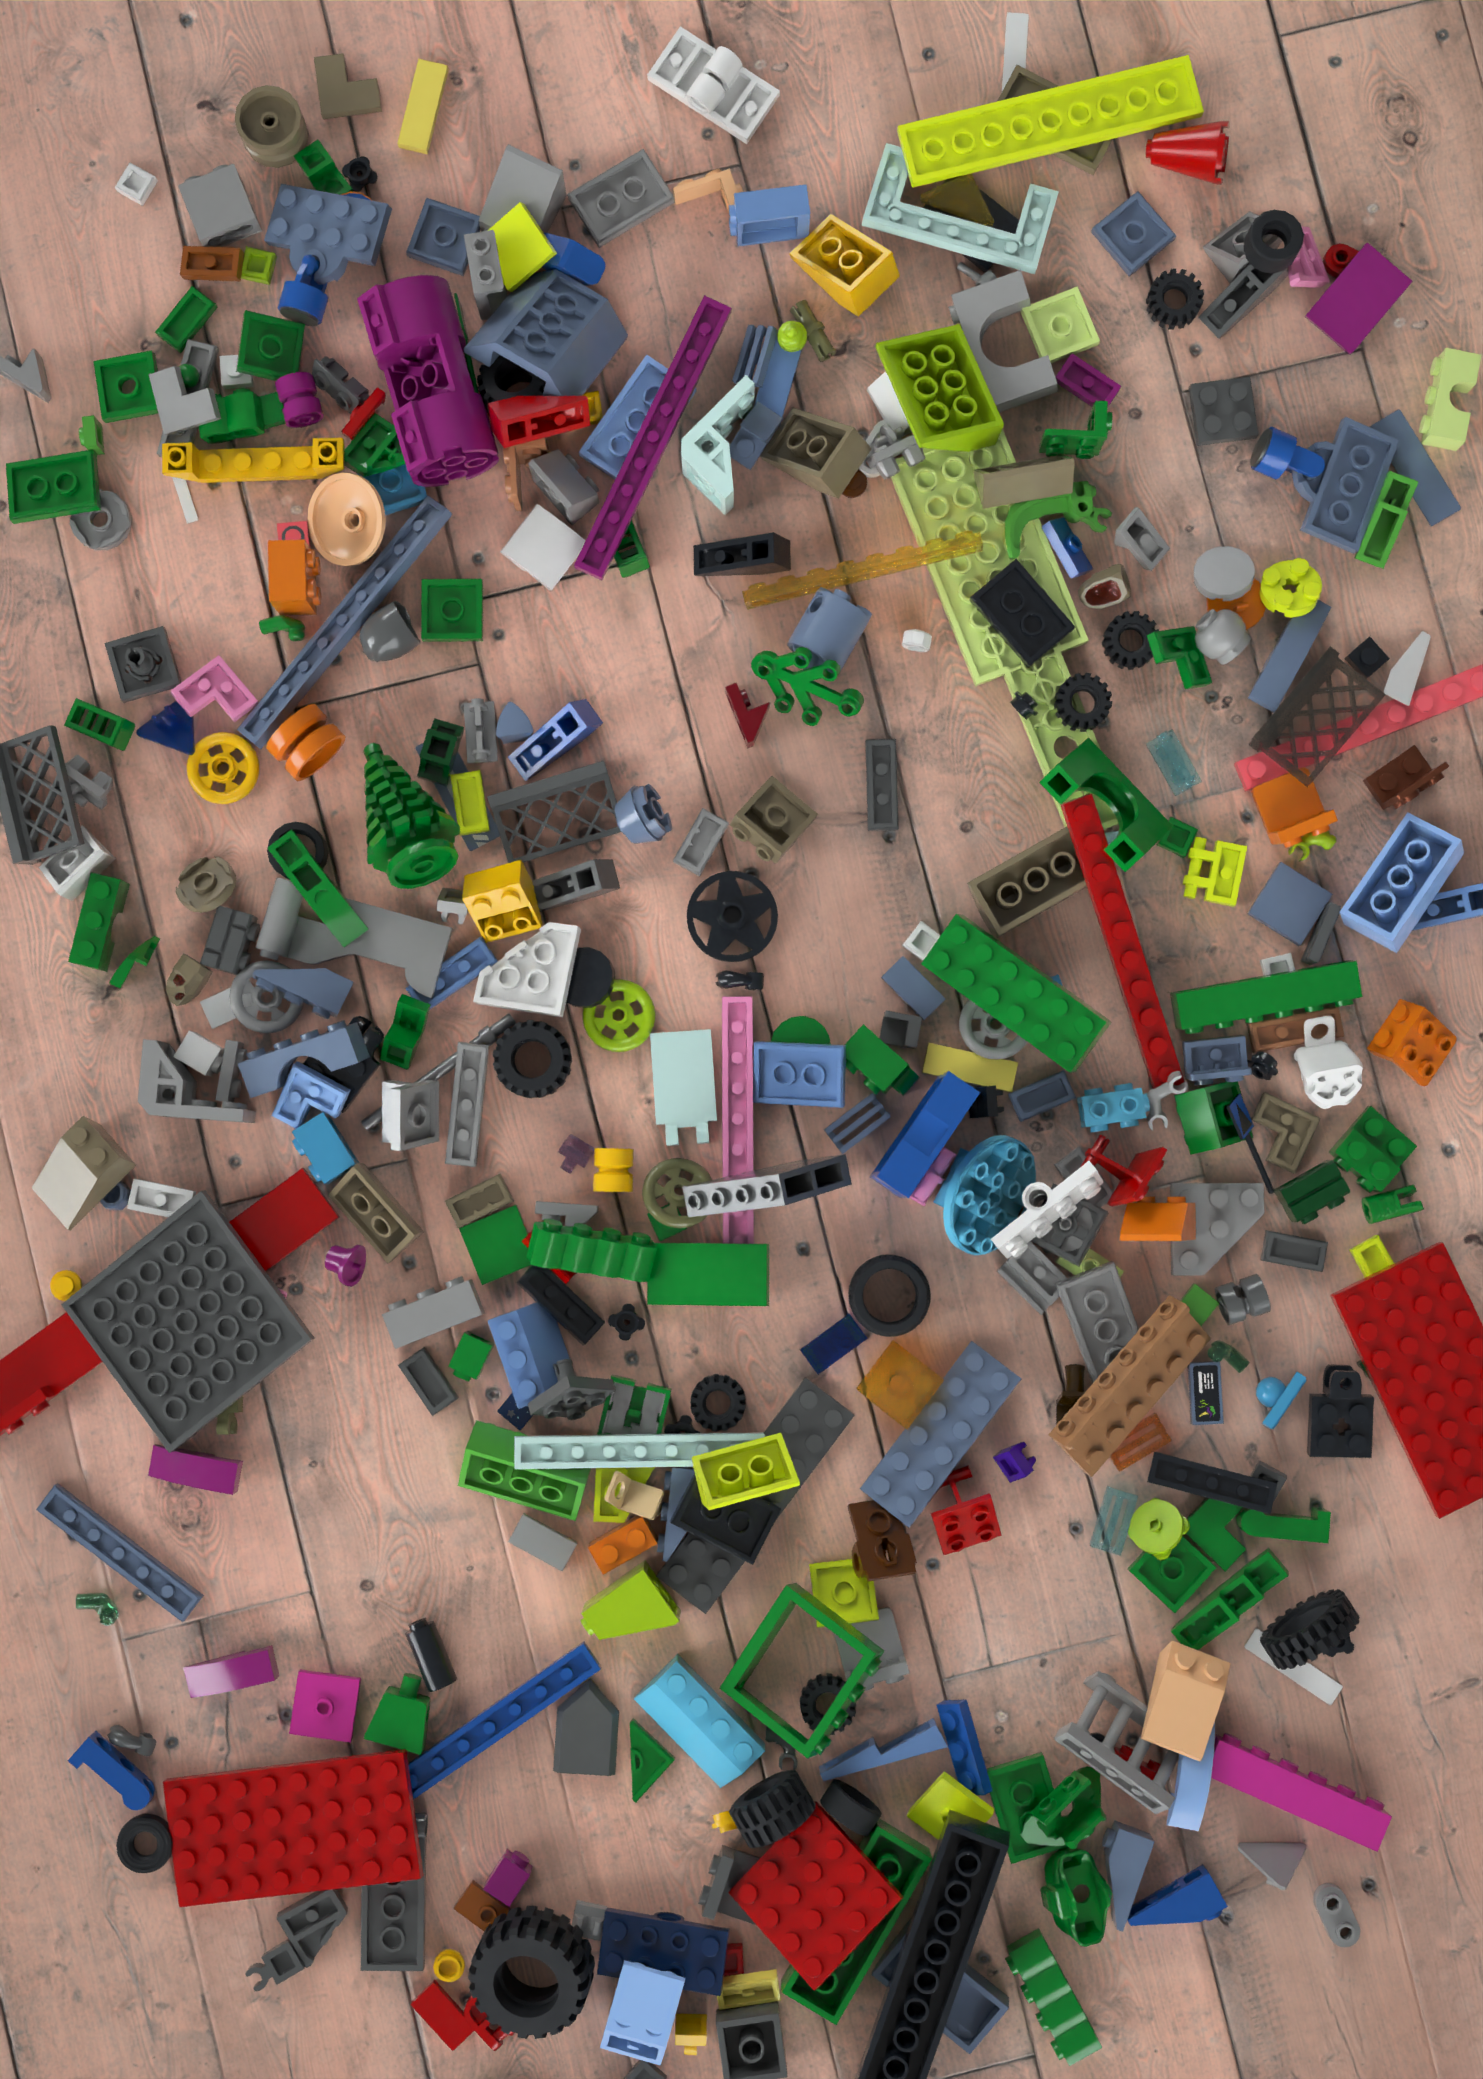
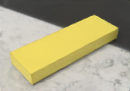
(423, 106)
(970, 1067)

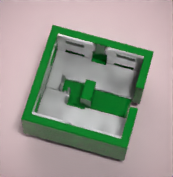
(634, 1408)

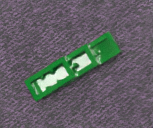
(1230, 1600)

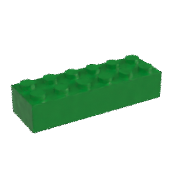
(1016, 993)
(903, 1864)

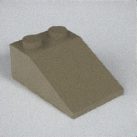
(817, 451)
(81, 1171)

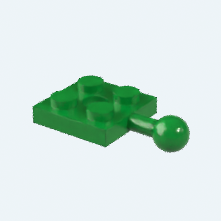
(115, 371)

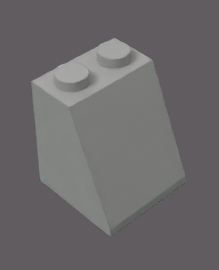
(525, 181)

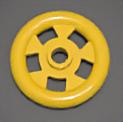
(229, 743)

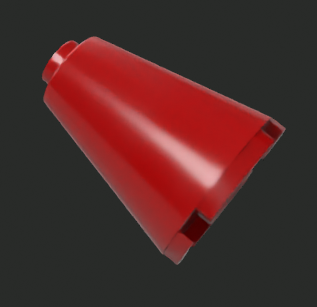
(1192, 150)

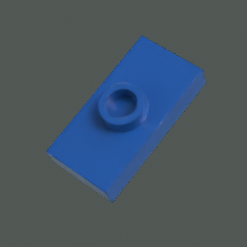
(1067, 547)

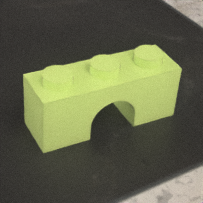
(1444, 424)

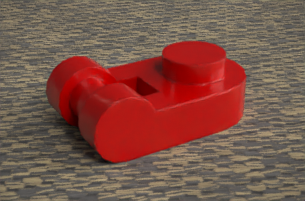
(480, 2025)

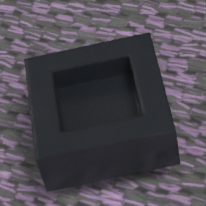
(1367, 658)

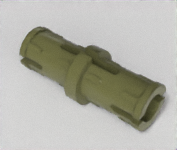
(814, 329)

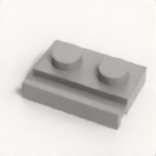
(1033, 1277)

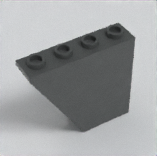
(768, 1186)

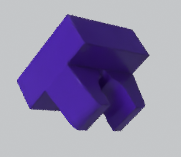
(1014, 1463)

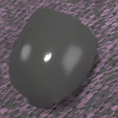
(388, 633)

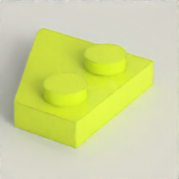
(602, 1509)

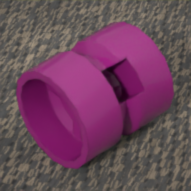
(299, 399)

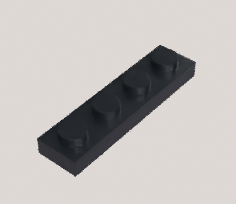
(1212, 1482)

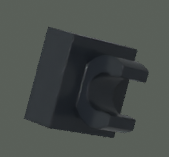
(986, 1103)

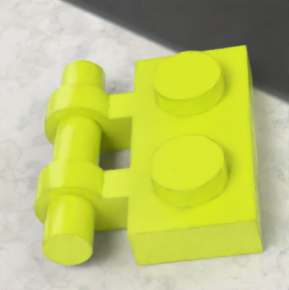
(1224, 872)

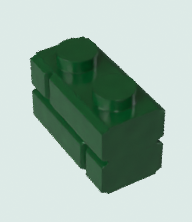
(1312, 1191)

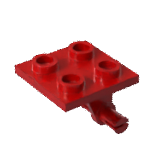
(1132, 1179)
(967, 1521)

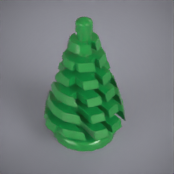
(405, 825)

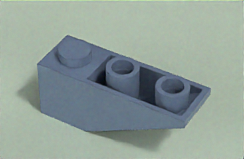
(315, 987)
(677, 1483)

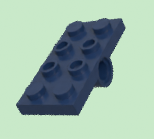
(665, 1944)

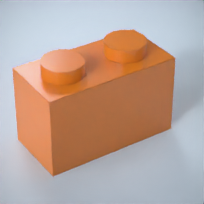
(623, 1543)

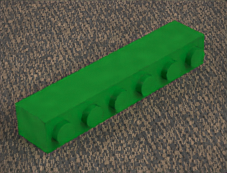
(1266, 995)

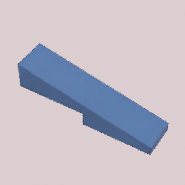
(868, 1755)

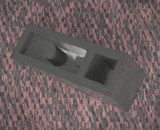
(1240, 299)
(576, 884)

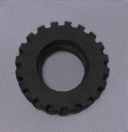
(521, 2006)

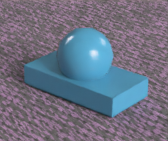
(1273, 1394)

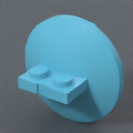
(985, 1192)

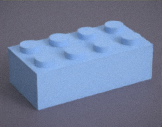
(1402, 882)

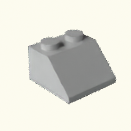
(564, 485)

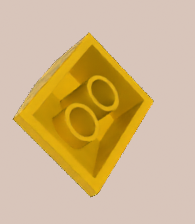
(846, 264)

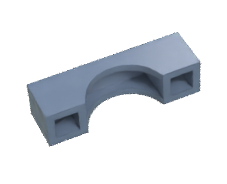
(336, 1049)

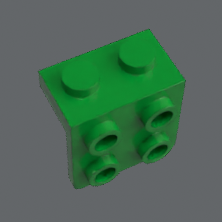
(1082, 443)

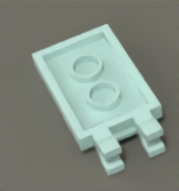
(683, 1082)

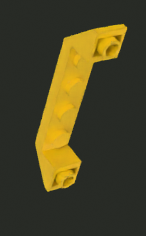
(253, 464)

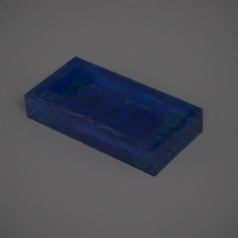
(833, 1343)

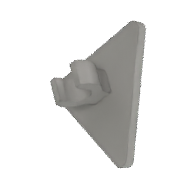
(1274, 1860)

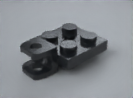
(1340, 1401)

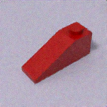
(536, 417)

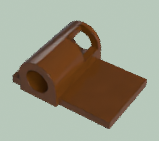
(875, 1533)

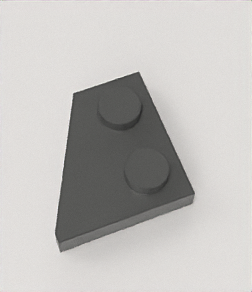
(312, 1921)

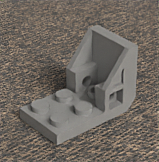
(164, 1075)

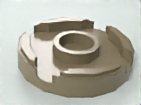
(206, 884)

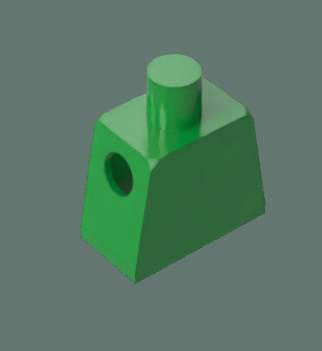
(401, 1717)

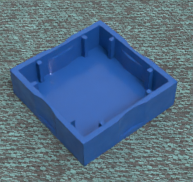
(924, 1135)

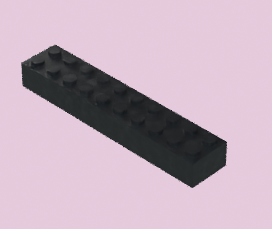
(935, 1950)

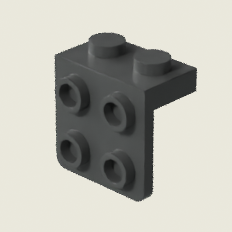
(726, 1872)

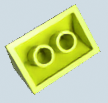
(744, 1471)

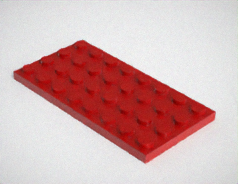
(1426, 1367)
(293, 1828)

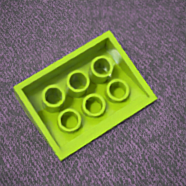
(941, 390)

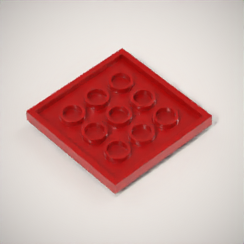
(816, 1896)

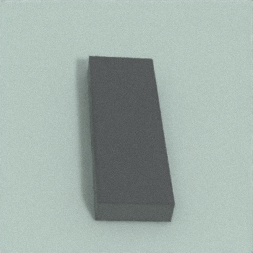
(881, 785)

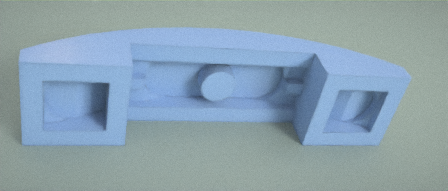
(1192, 1789)

